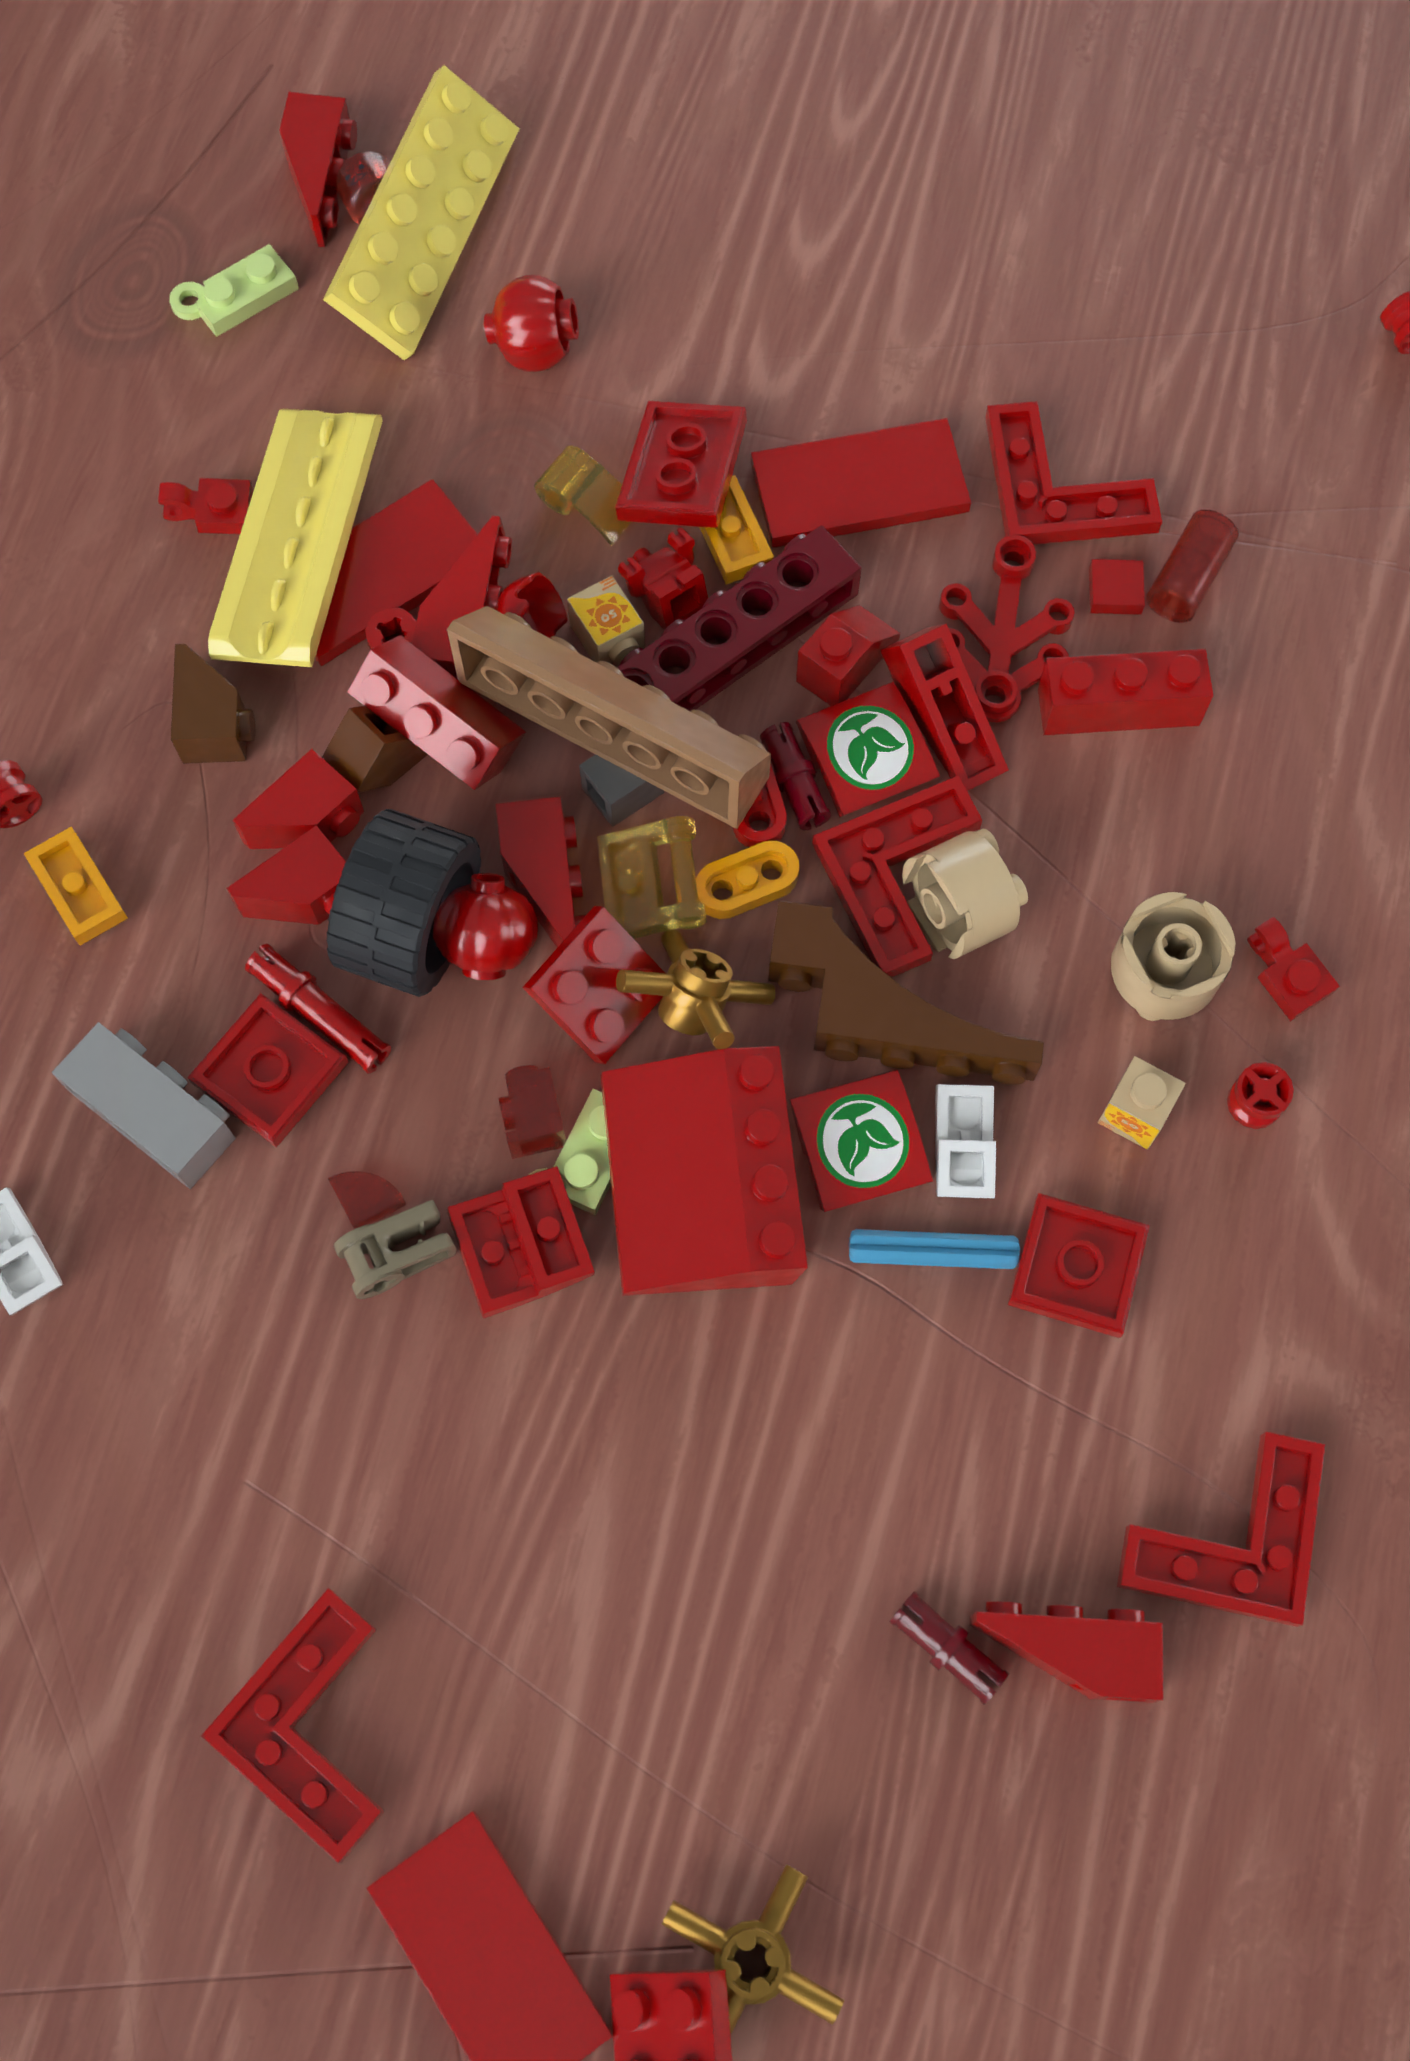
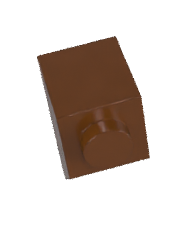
(207, 713)
(370, 751)

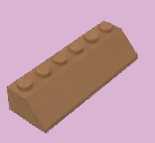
(609, 713)

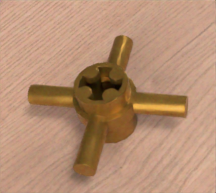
(695, 990)
(744, 1935)

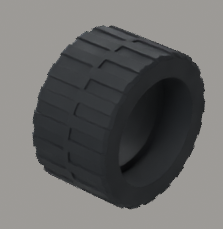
(391, 897)

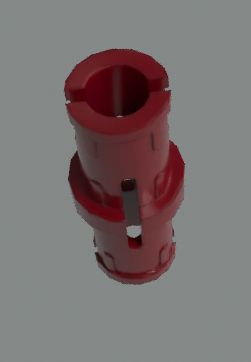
(795, 776)
(949, 1648)

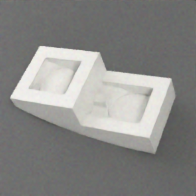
(965, 1141)
(24, 1262)

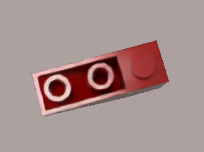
(316, 145)
(462, 590)
(536, 861)
(1097, 1657)

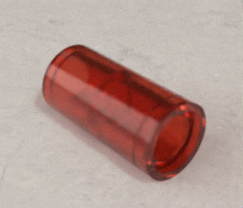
(1192, 566)

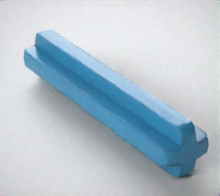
(934, 1249)

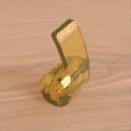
(583, 484)

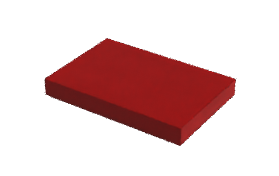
(681, 464)

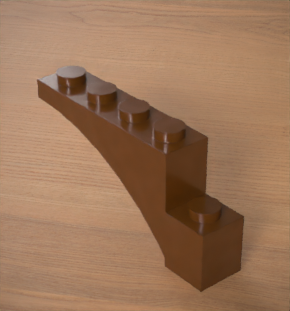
(878, 1018)

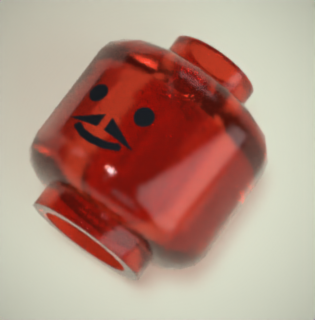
(359, 181)

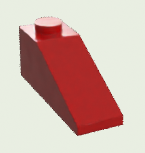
(945, 704)

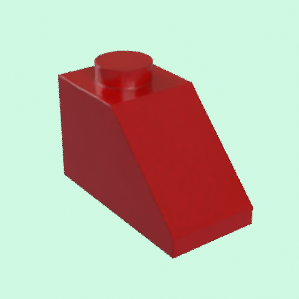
(843, 653)
(298, 801)
(293, 883)

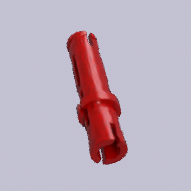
(300, 993)

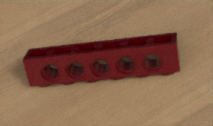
(790, 611)

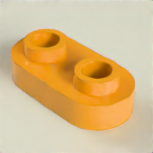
(744, 879)

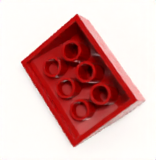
(703, 1173)

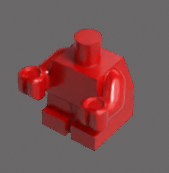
(667, 579)

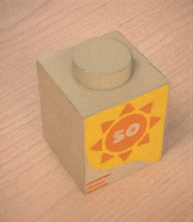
(605, 622)
(1141, 1102)

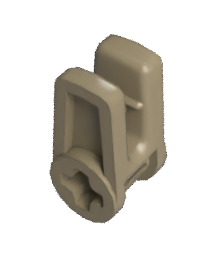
(389, 1265)

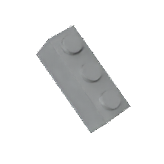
(146, 1103)

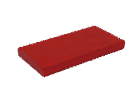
(861, 481)
(393, 563)
(487, 1952)

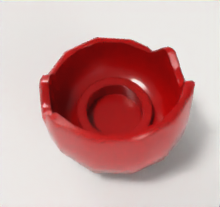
(536, 602)

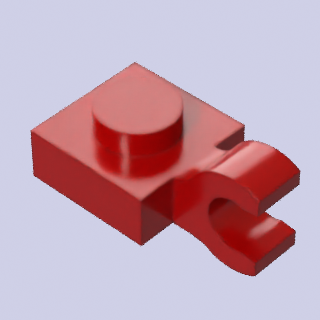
(215, 507)
(1293, 978)

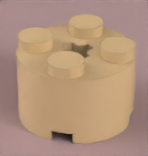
(964, 893)
(1147, 951)

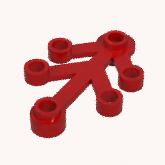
(1002, 638)

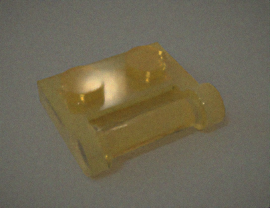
(634, 882)

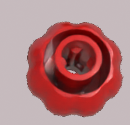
(532, 323)
(485, 927)

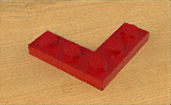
(1059, 513)
(859, 862)
(1274, 1568)
(260, 1735)

